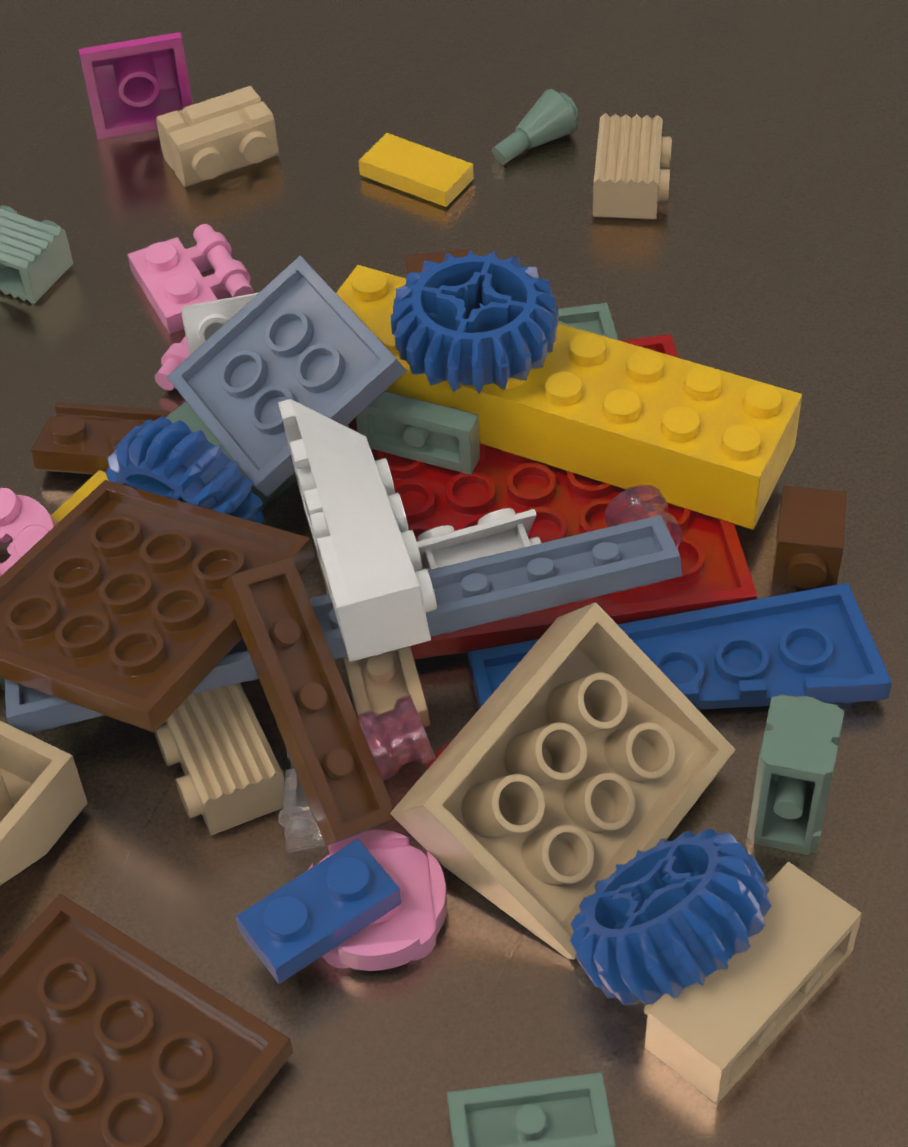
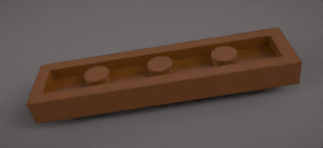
(308, 700)

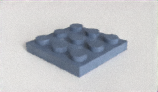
(282, 346)

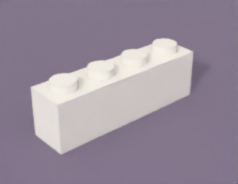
(359, 535)

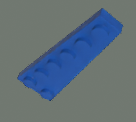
(744, 652)

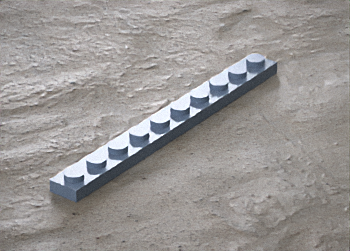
(465, 597)

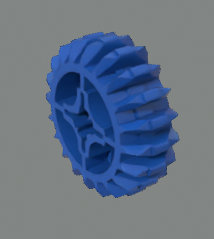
(474, 320)
(183, 467)
(670, 917)

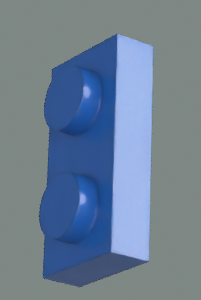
(318, 910)

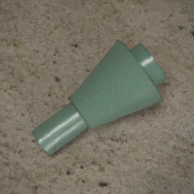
(546, 121)

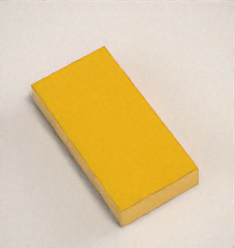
(416, 169)

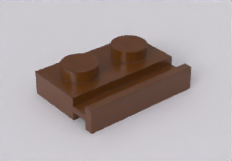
(85, 436)

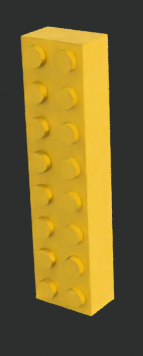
(618, 414)

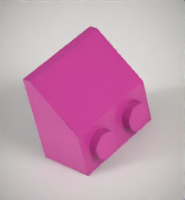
(135, 83)

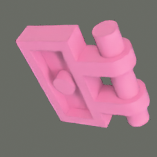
(174, 278)

